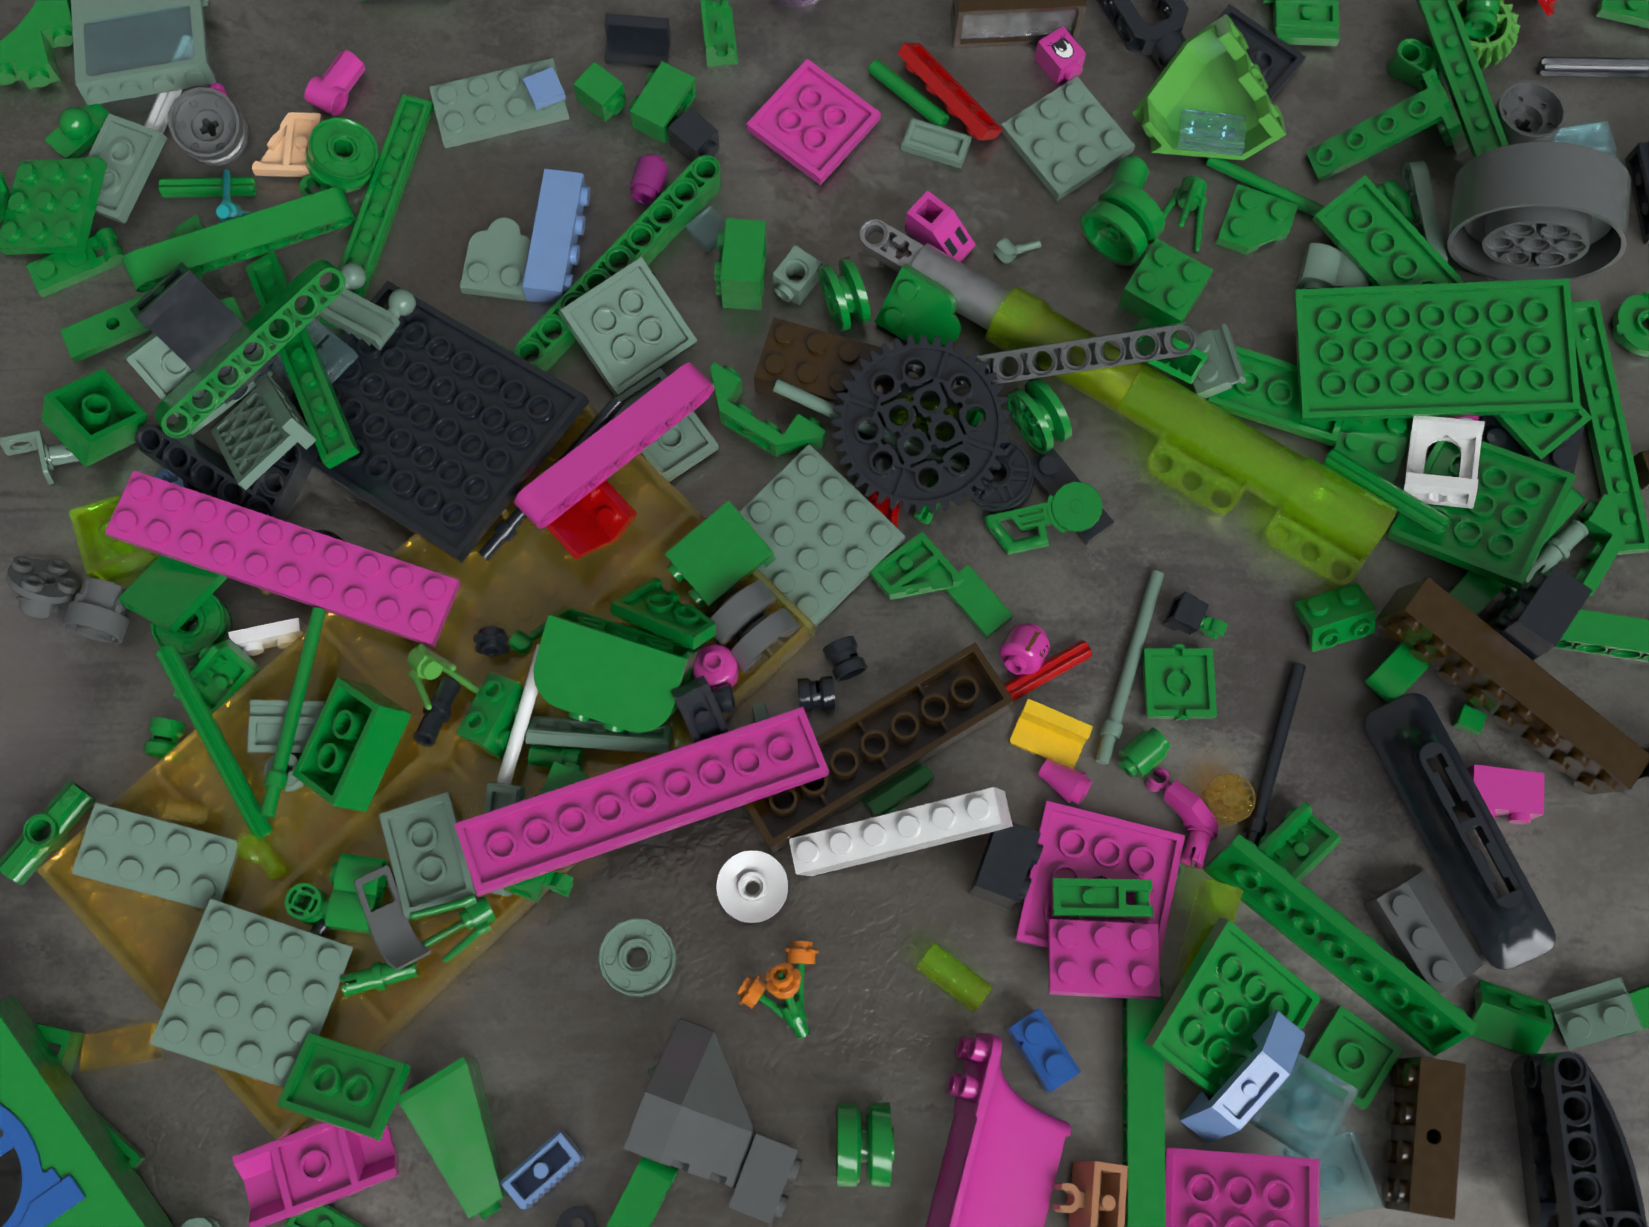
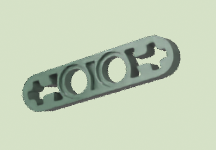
(1418, 187)

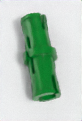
(374, 977)

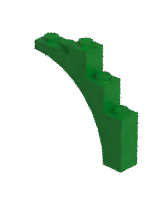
(28, 49)

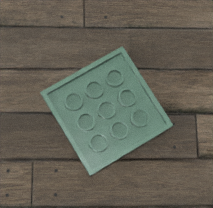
(820, 534)
(250, 993)

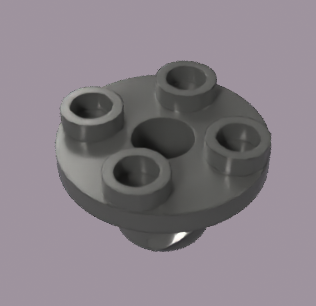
(42, 585)

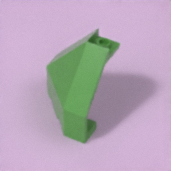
(1212, 76)

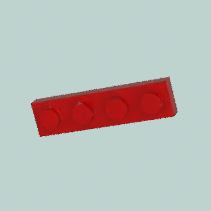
(942, 84)

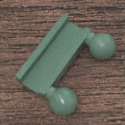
(363, 317)

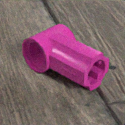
(332, 89)

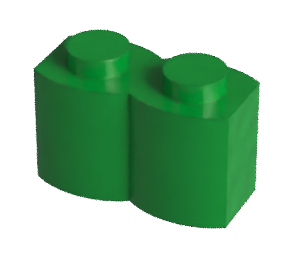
(343, 907)

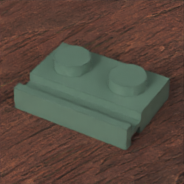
(1222, 365)
(267, 721)
(1595, 1013)

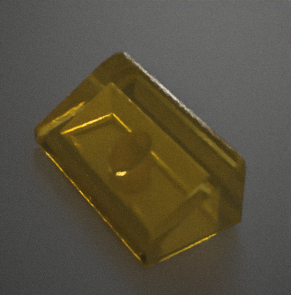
(119, 1048)

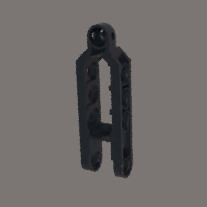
(1142, 38)

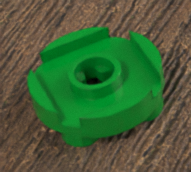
(1628, 327)

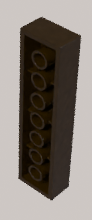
(1512, 688)
(886, 743)

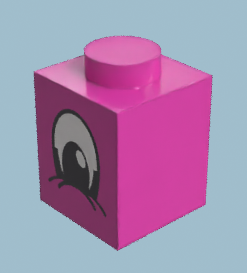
(1060, 56)

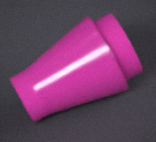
(1066, 781)

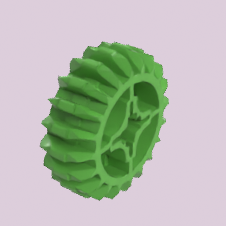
(1506, 36)

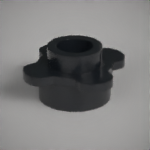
(491, 641)

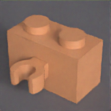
(1095, 1195)

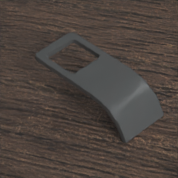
(389, 925)

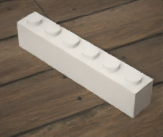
(901, 832)

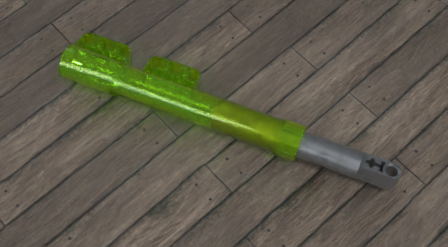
(1193, 434)

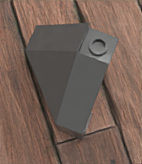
(693, 1110)

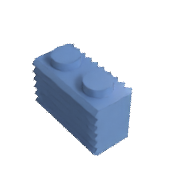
(542, 1169)

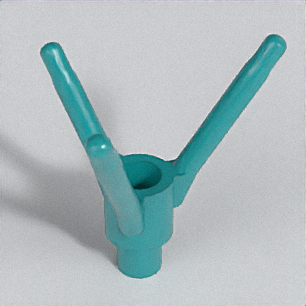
(228, 210)

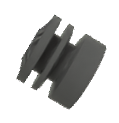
(1530, 112)
(190, 121)

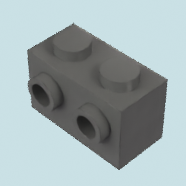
(764, 1179)

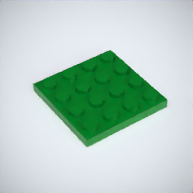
(1509, 518)
(1222, 1004)

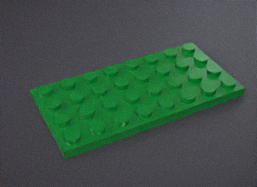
(1436, 350)

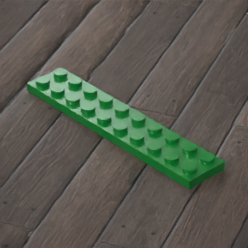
(1395, 253)

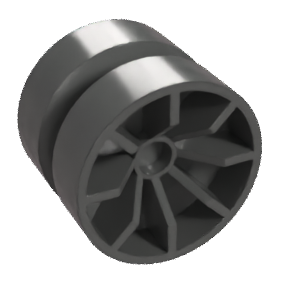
(746, 618)

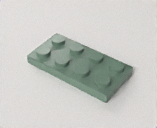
(491, 105)
(155, 856)

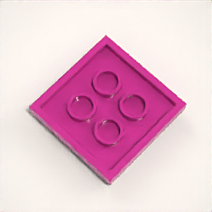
(813, 121)

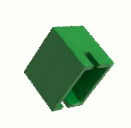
(1469, 720)

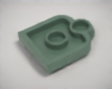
(496, 261)

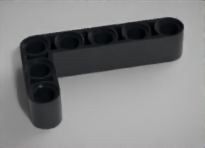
(202, 460)

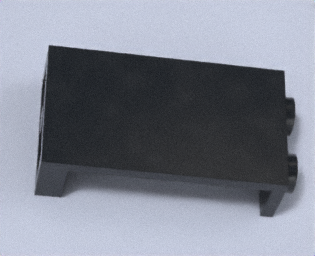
(192, 322)

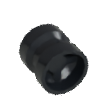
(845, 658)
(816, 693)

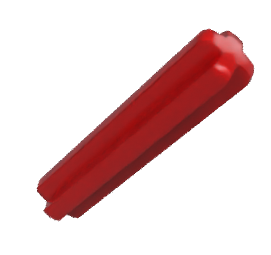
(1050, 669)

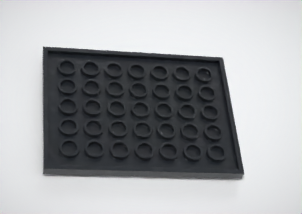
(445, 425)

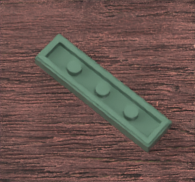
(593, 735)

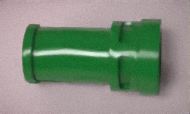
(545, 755)

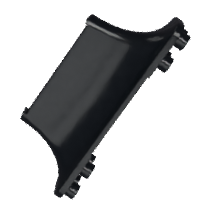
(1505, 927)

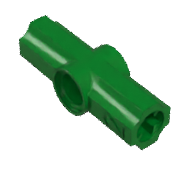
(29, 849)

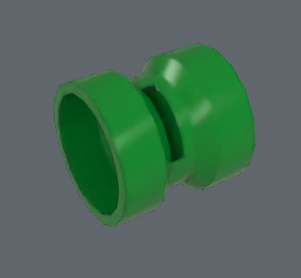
(1481, 18)
(163, 736)
(311, 908)

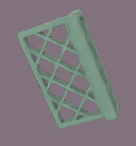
(278, 414)

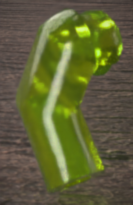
(260, 853)

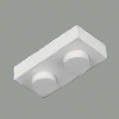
(257, 638)

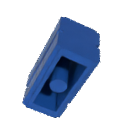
(1043, 1050)

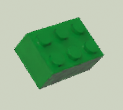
(351, 744)

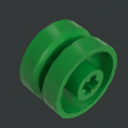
(1122, 223)
(864, 1144)

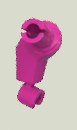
(1194, 814)

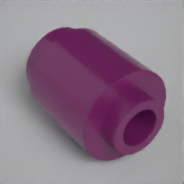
(648, 179)

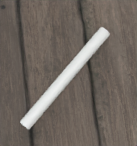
(519, 727)

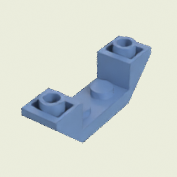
(1250, 1085)

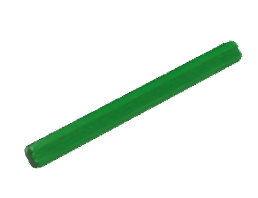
(213, 740)

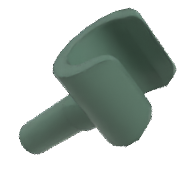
(1007, 252)

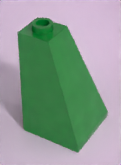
(459, 1134)

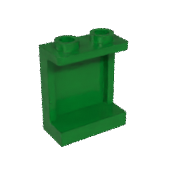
(718, 556)

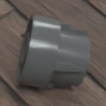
(97, 612)

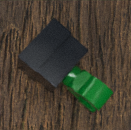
(1188, 615)

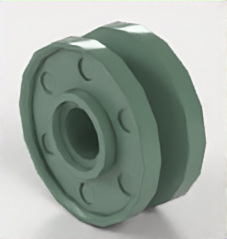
(619, 944)

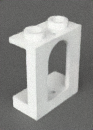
(1439, 489)

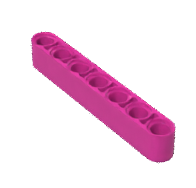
(614, 445)

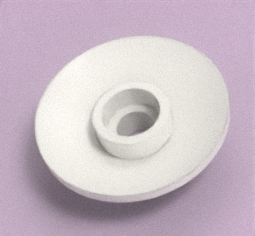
(747, 868)

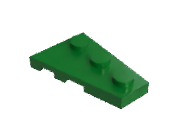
(664, 614)

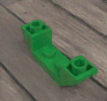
(765, 435)
(1607, 537)

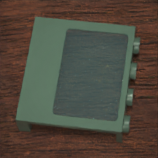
(138, 47)

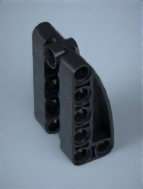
(1585, 1142)

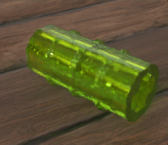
(954, 977)

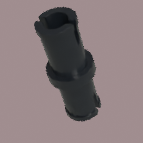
(439, 714)

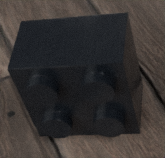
(1005, 864)

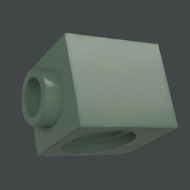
(796, 263)

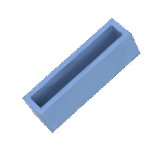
(555, 236)

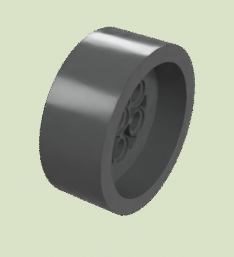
(1539, 212)

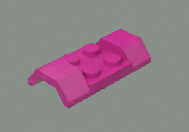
(312, 1170)

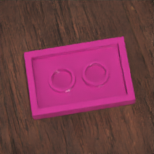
(1103, 959)

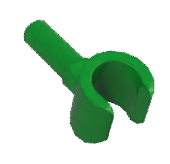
(522, 642)

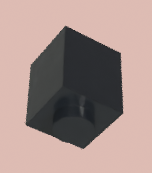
(693, 136)

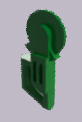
(1073, 508)

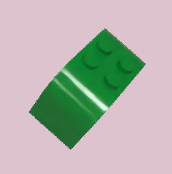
(609, 671)

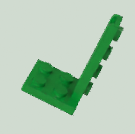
(1390, 128)

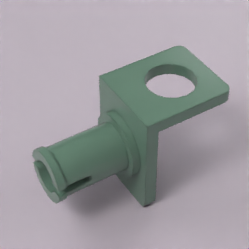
(49, 455)

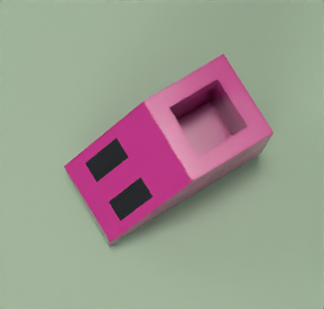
(938, 225)

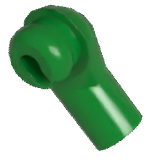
(1398, 197)

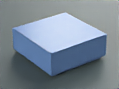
(544, 88)

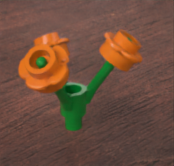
(783, 983)

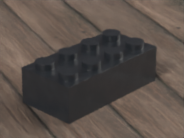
(1539, 611)

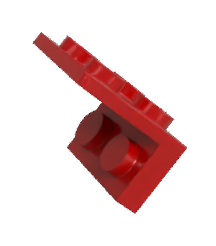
(593, 521)

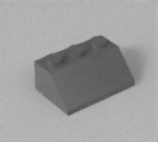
(1424, 932)

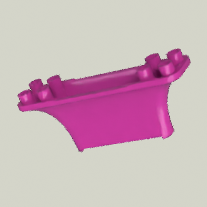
(998, 1149)

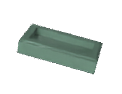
(936, 143)

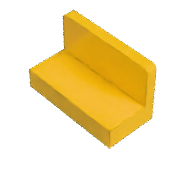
(1050, 734)

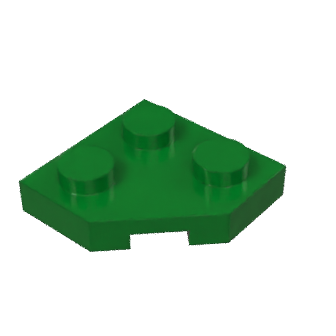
(1255, 220)

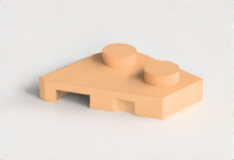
(288, 147)

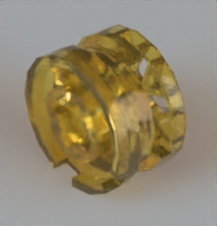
(1229, 799)

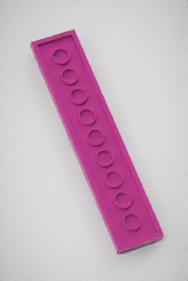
(283, 558)
(639, 801)

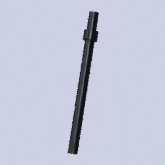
(507, 529)
(1256, 824)

